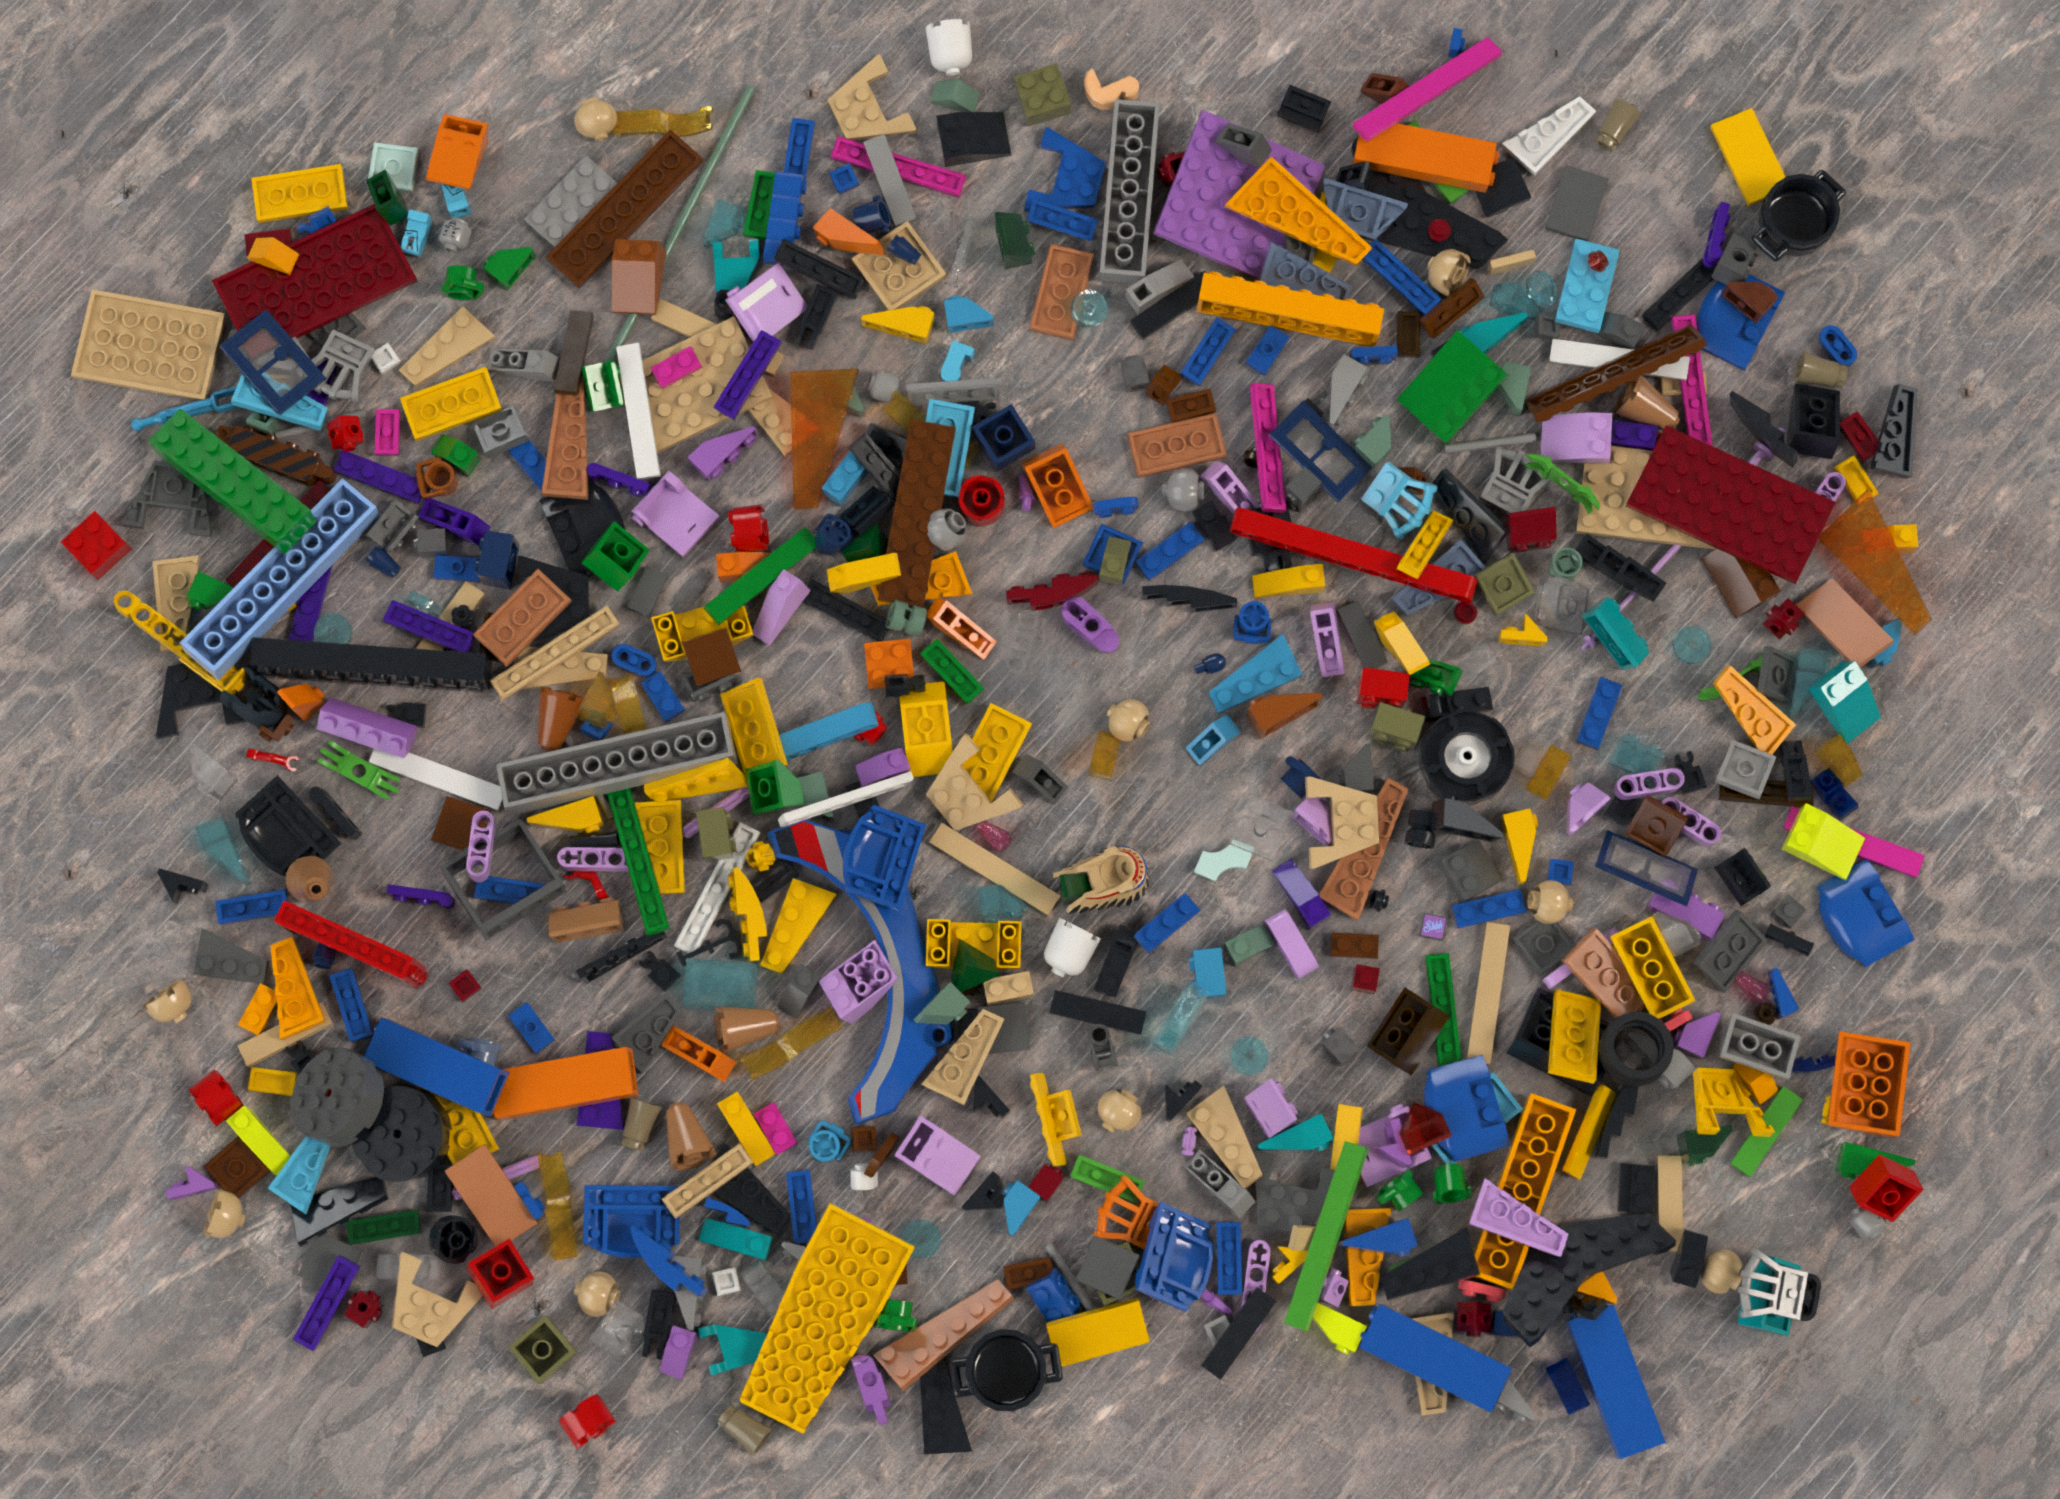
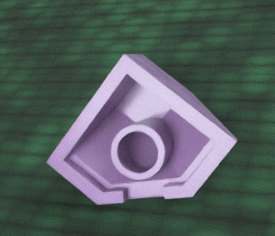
(1583, 805)
(1315, 817)

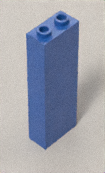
(436, 1066)
(1435, 1357)
(1615, 1383)

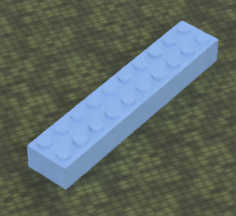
(279, 581)

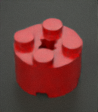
(986, 489)
(749, 528)
(216, 1097)
(587, 1421)

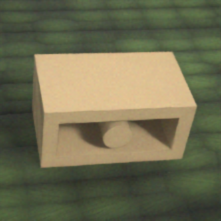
(1008, 988)

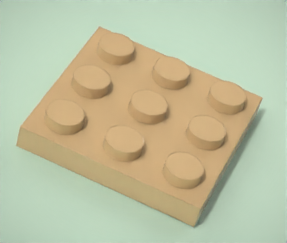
(897, 280)

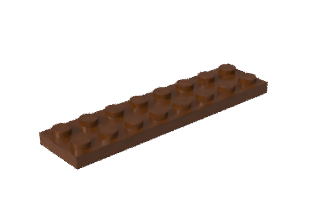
(624, 208)
(1614, 373)
(918, 496)

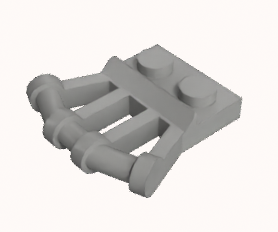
(350, 356)
(1505, 493)
(1786, 1292)

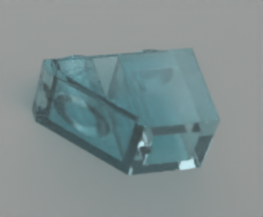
(998, 902)

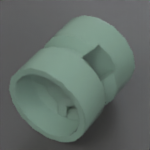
(1565, 564)
(912, 623)

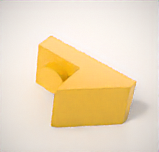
(1530, 634)
(1294, 1259)

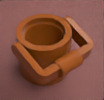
(438, 476)

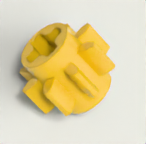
(760, 856)

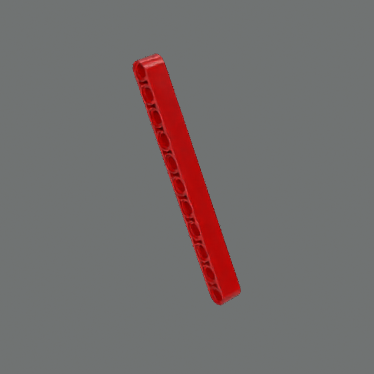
(1349, 554)

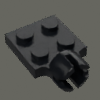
(1273, 557)

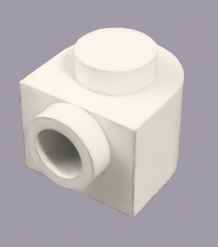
(859, 1180)

